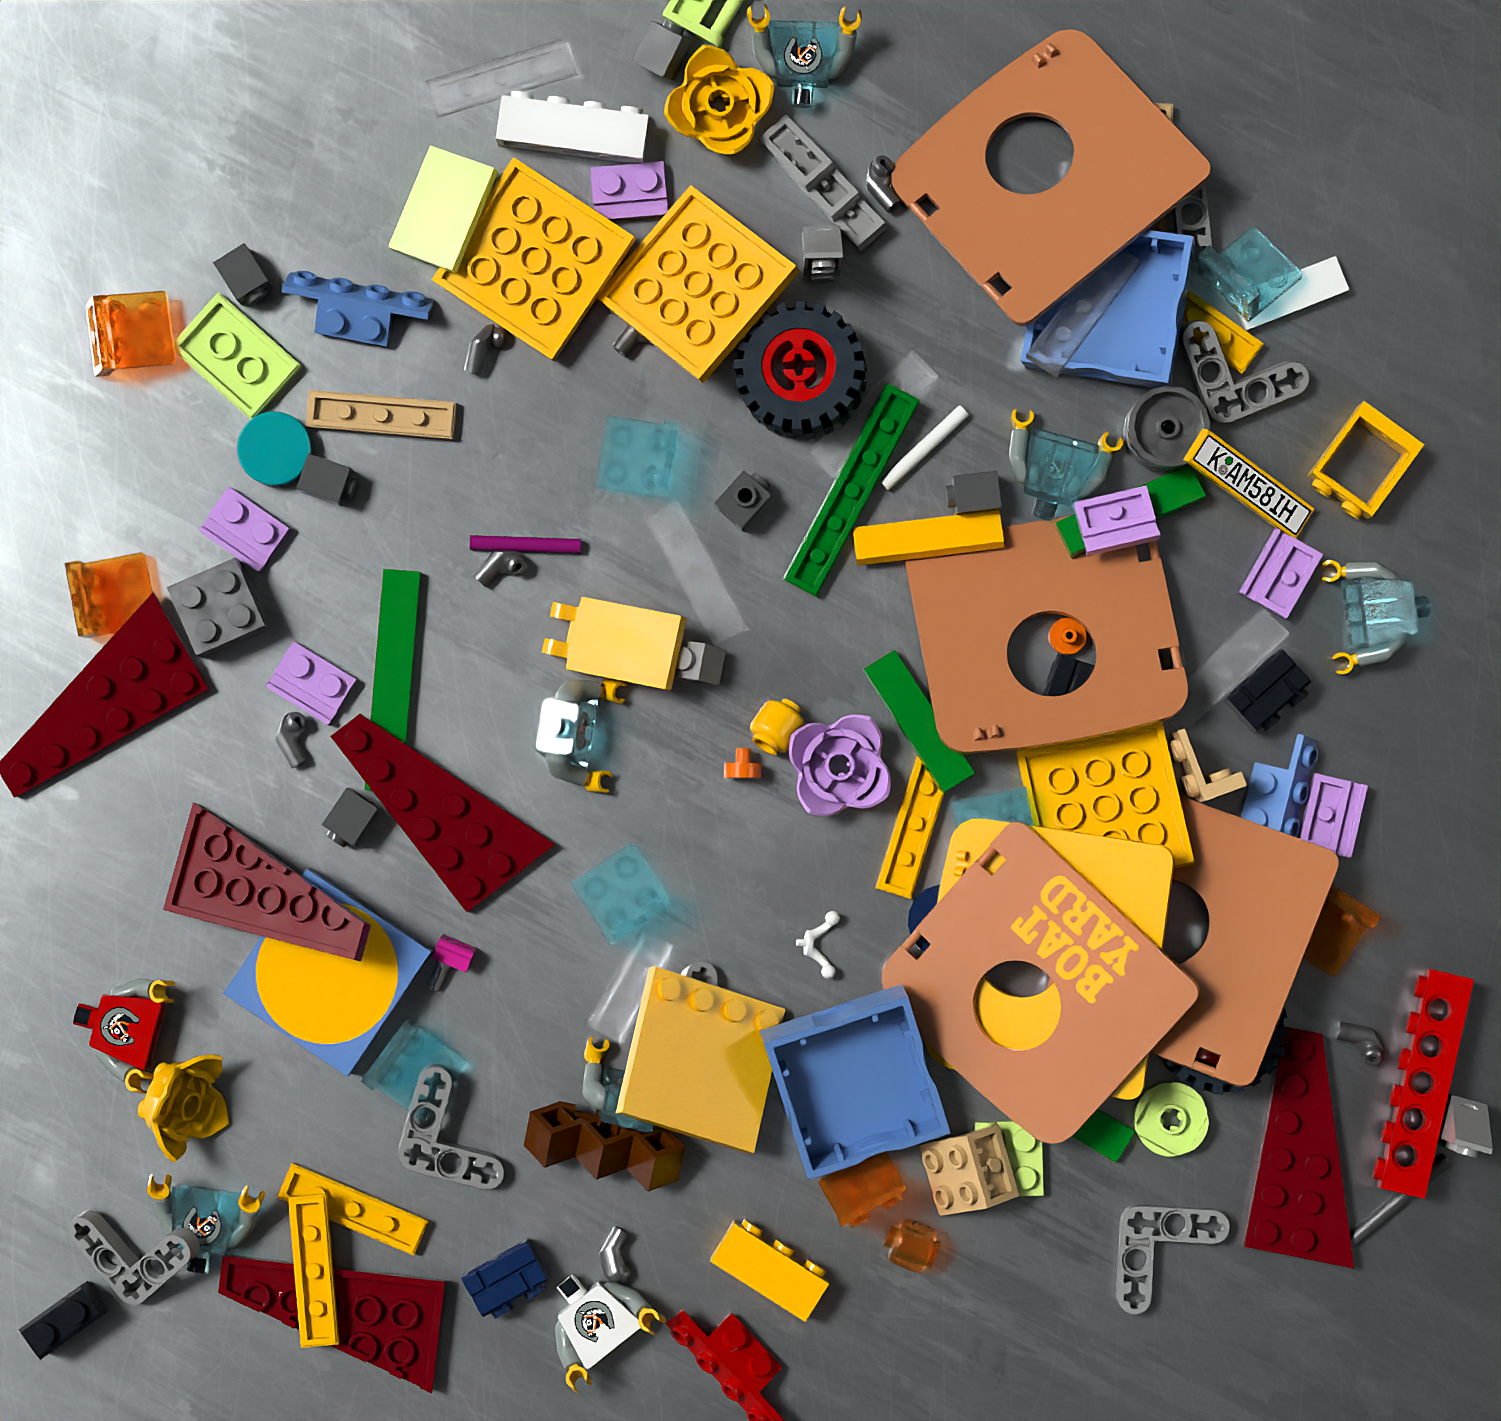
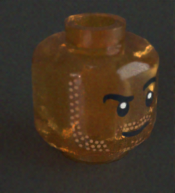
(912, 1245)

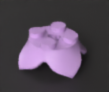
(857, 740)

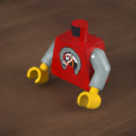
(127, 1028)

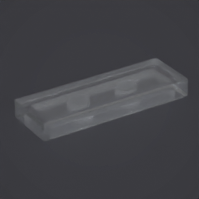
(627, 985)

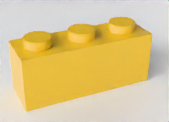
(770, 1269)

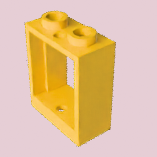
(1386, 431)

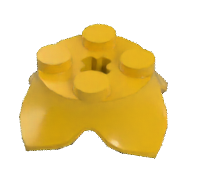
(713, 74)
(184, 1103)

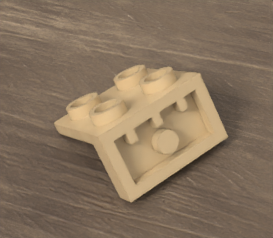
(1193, 781)
(969, 1171)

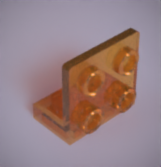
(129, 331)
(107, 592)
(1338, 931)
(862, 1188)

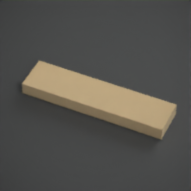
(381, 415)

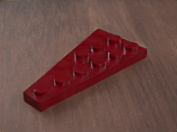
(122, 688)
(453, 826)
(245, 888)
(1298, 1178)
(380, 1315)

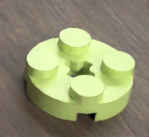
(1191, 1112)

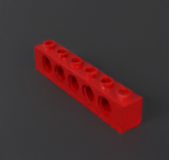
(1456, 994)

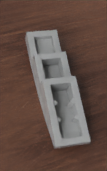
(823, 182)

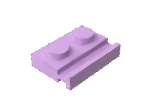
(629, 191)
(1116, 521)
(244, 529)
(1280, 573)
(311, 683)
(1333, 813)

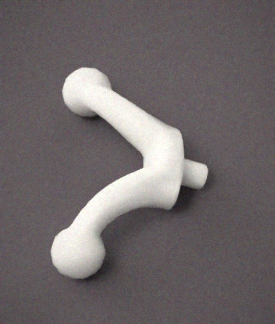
(828, 970)

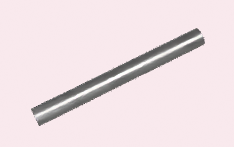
(1392, 1205)

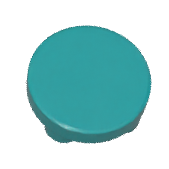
(273, 448)

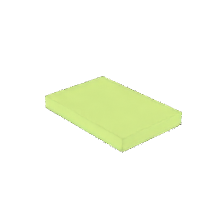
(443, 209)
(235, 356)

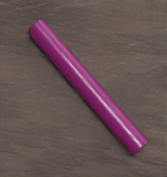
(525, 544)

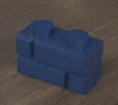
(505, 1279)

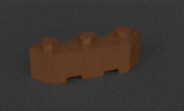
(562, 1133)

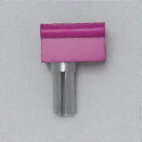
(450, 953)

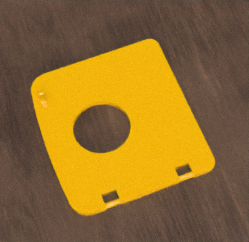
(1126, 872)

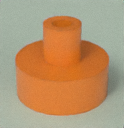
(1059, 641)
(742, 767)

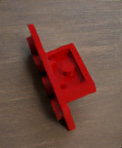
(733, 1360)

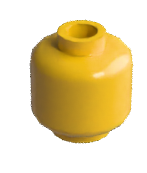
(775, 725)

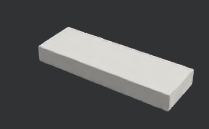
(1317, 284)

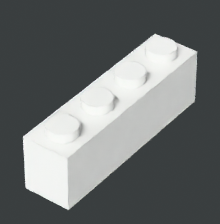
(572, 129)

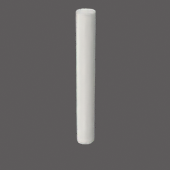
(923, 448)

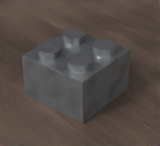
(218, 607)

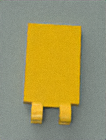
(619, 642)

